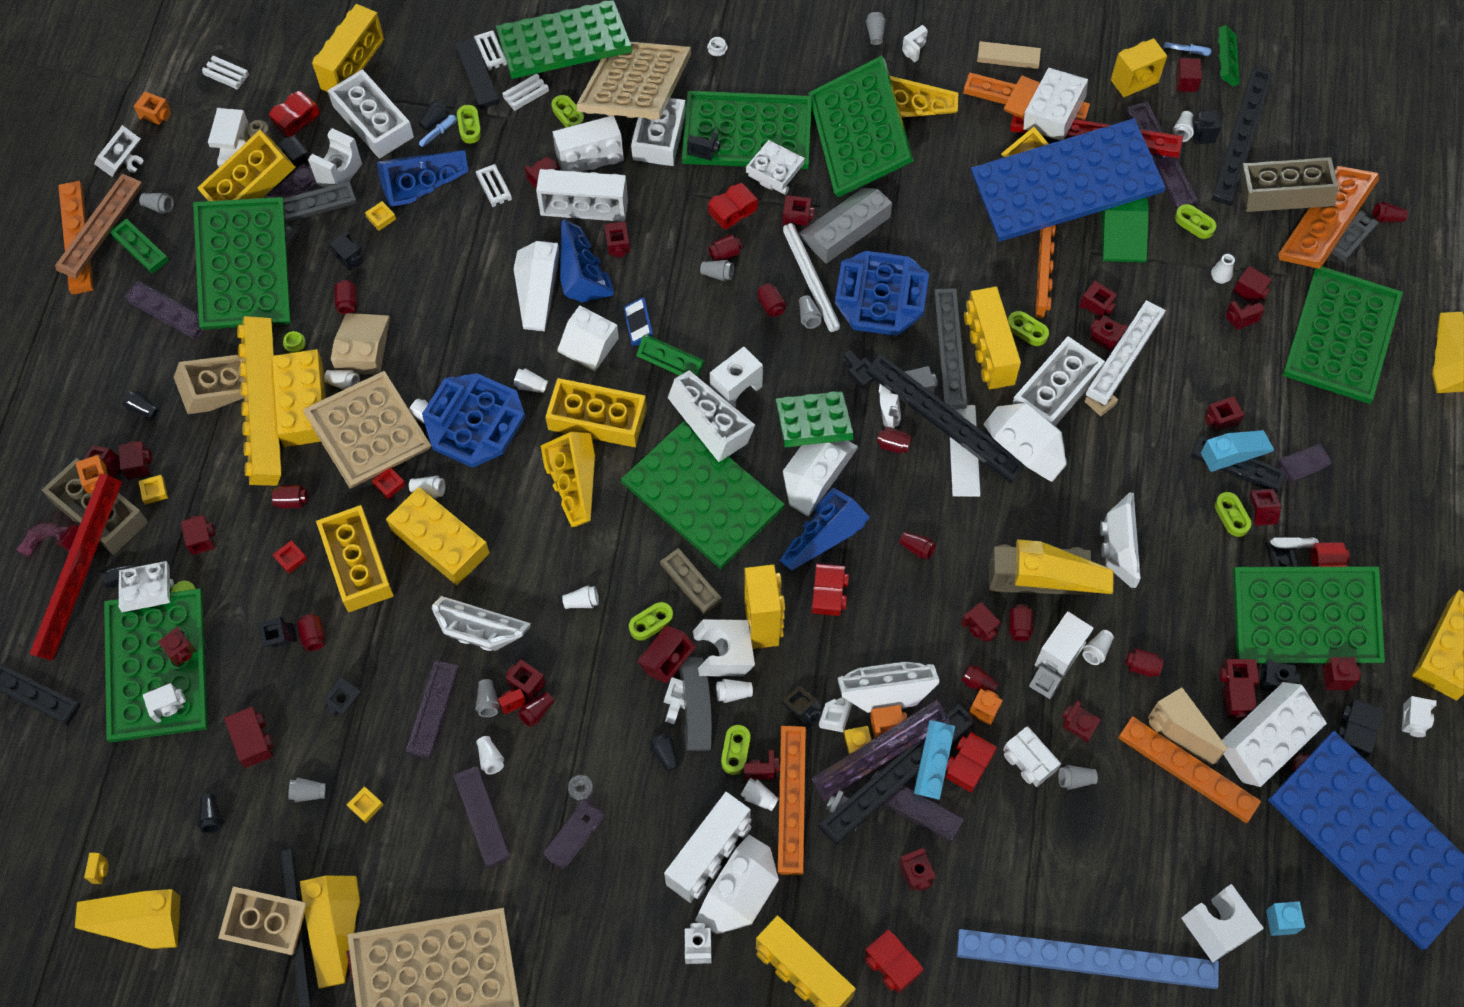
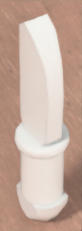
(1289, 543)

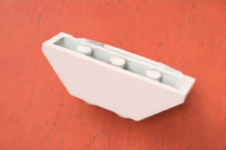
(1029, 438)
(814, 471)
(1121, 541)
(477, 625)
(888, 685)
(740, 888)

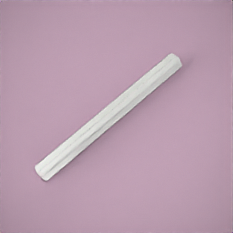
(811, 277)

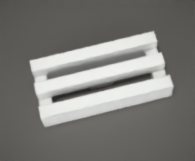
(495, 62)
(226, 69)
(524, 89)
(499, 198)

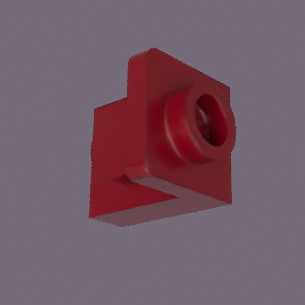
(1244, 317)
(110, 459)
(1266, 506)
(177, 646)
(1080, 721)
(762, 771)

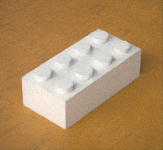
(371, 113)
(582, 195)
(1060, 381)
(1272, 734)
(708, 848)

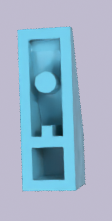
(1235, 448)

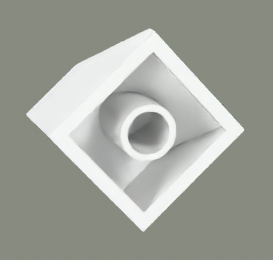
(588, 338)

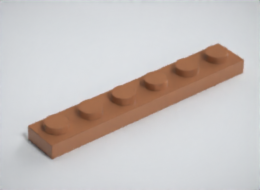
(98, 226)

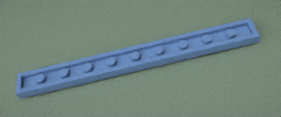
(1088, 959)

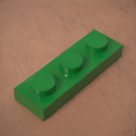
(1229, 56)
(139, 246)
(669, 356)

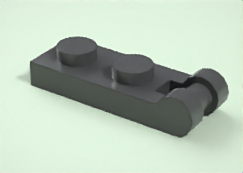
(1354, 235)

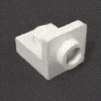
(914, 42)

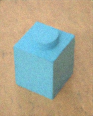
(1285, 918)

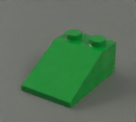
(1125, 232)

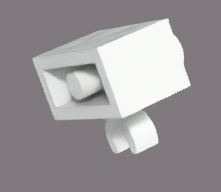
(119, 152)

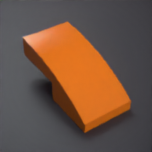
(1021, 96)

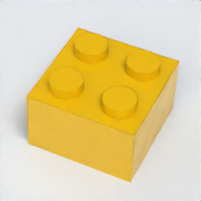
(1138, 67)

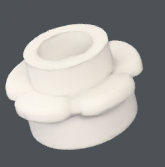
(717, 46)

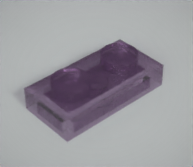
(1305, 462)

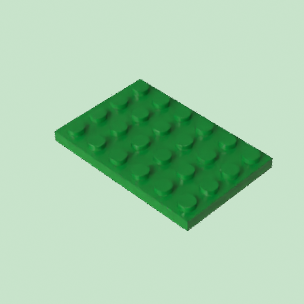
(563, 39)
(746, 124)
(860, 127)
(241, 262)
(1343, 334)
(703, 499)
(1308, 614)
(140, 665)

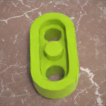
(569, 113)
(470, 125)
(1196, 221)
(1028, 328)
(1234, 515)
(649, 620)
(735, 750)

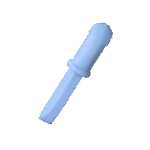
(1192, 48)
(440, 128)

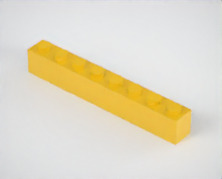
(259, 404)

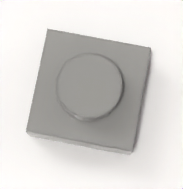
(1046, 681)

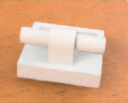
(774, 167)
(144, 586)

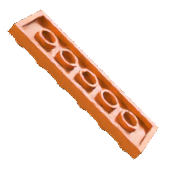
(1324, 226)

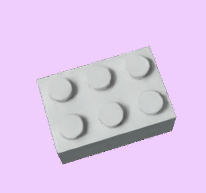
(1055, 104)
(659, 139)
(588, 145)

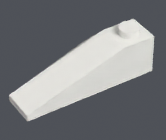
(535, 281)

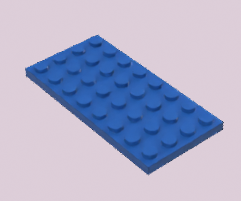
(1067, 180)
(1375, 839)

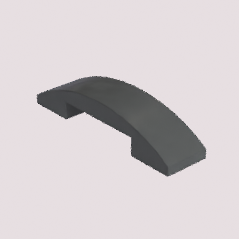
(697, 706)

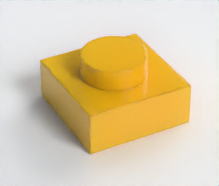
(380, 216)
(153, 489)
(856, 738)
(365, 804)
(96, 868)

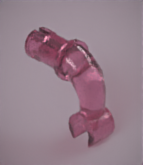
(36, 534)

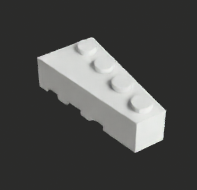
(710, 416)

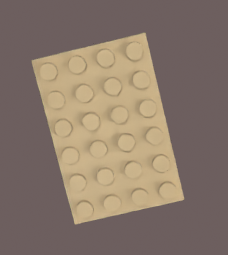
(635, 81)
(435, 963)

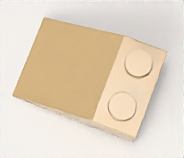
(360, 343)
(209, 383)
(1186, 727)
(262, 920)

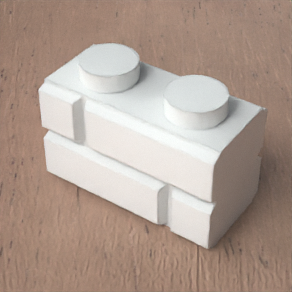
(1031, 757)

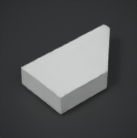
(835, 714)

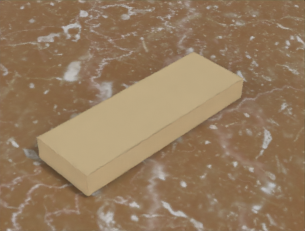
(1009, 55)

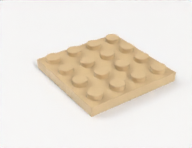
(367, 429)

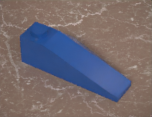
(414, 176)
(580, 269)
(834, 521)

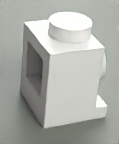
(164, 701)
(1417, 716)
(697, 953)

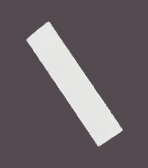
(963, 463)

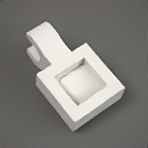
(675, 698)

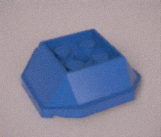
(877, 273)
(467, 400)

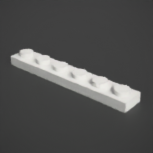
(1125, 352)

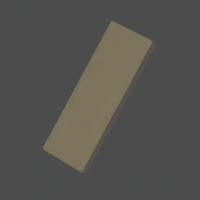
(691, 581)

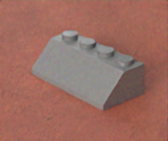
(847, 223)

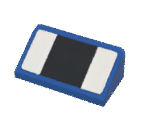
(637, 321)

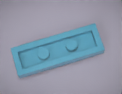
(934, 759)

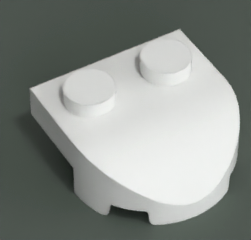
(889, 407)

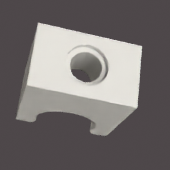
(228, 132)
(339, 163)
(731, 386)
(733, 644)
(1064, 644)
(1223, 935)

